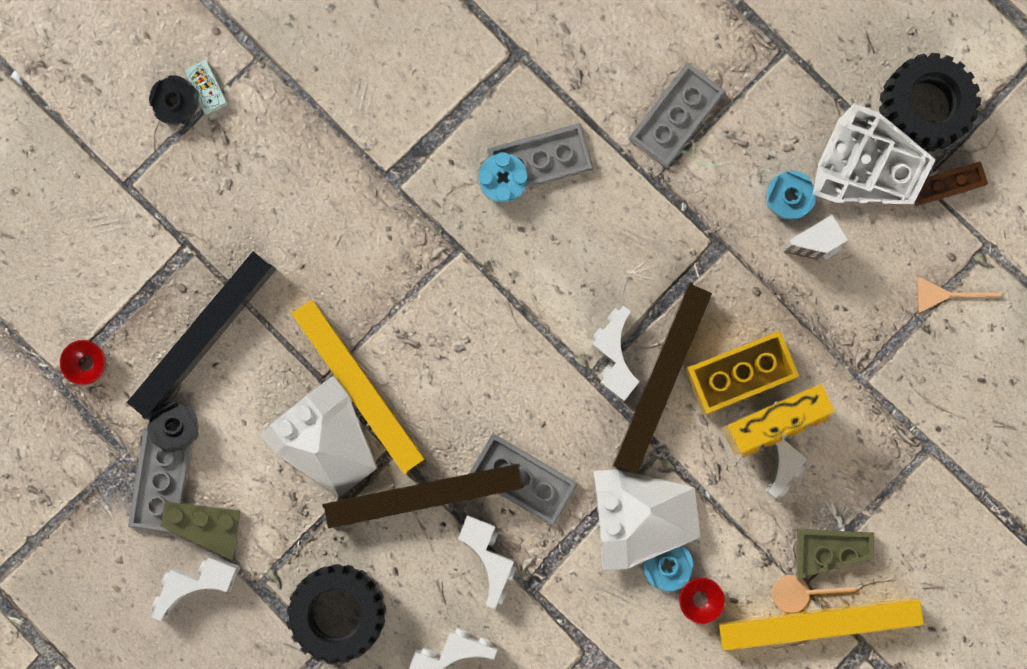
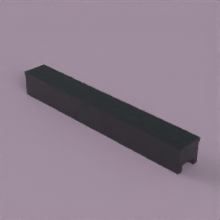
(201, 335)

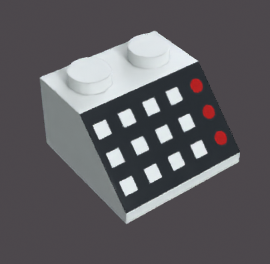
(819, 241)

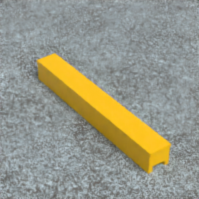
(358, 386)
(820, 623)

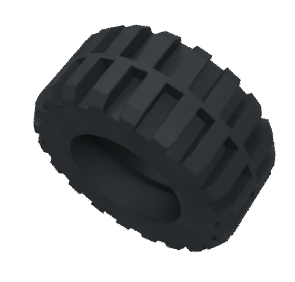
(951, 80)
(309, 634)

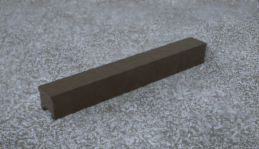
(662, 378)
(423, 496)

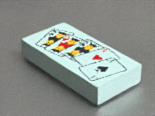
(204, 81)

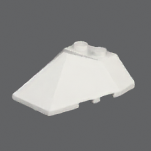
(871, 161)
(323, 439)
(642, 517)

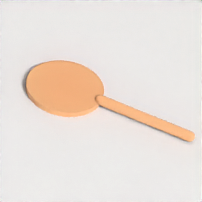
(793, 594)

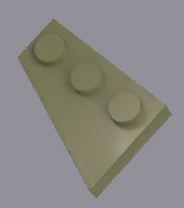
(204, 525)
(829, 549)

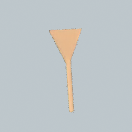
(931, 294)

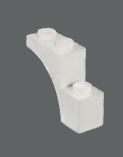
(608, 342)
(787, 465)
(479, 535)
(214, 575)
(458, 646)

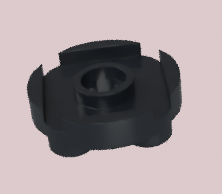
(187, 100)
(173, 440)

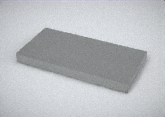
(676, 115)
(549, 155)
(158, 479)
(544, 487)

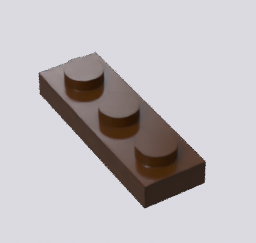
(952, 183)

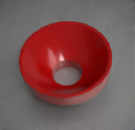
(71, 362)
(713, 606)

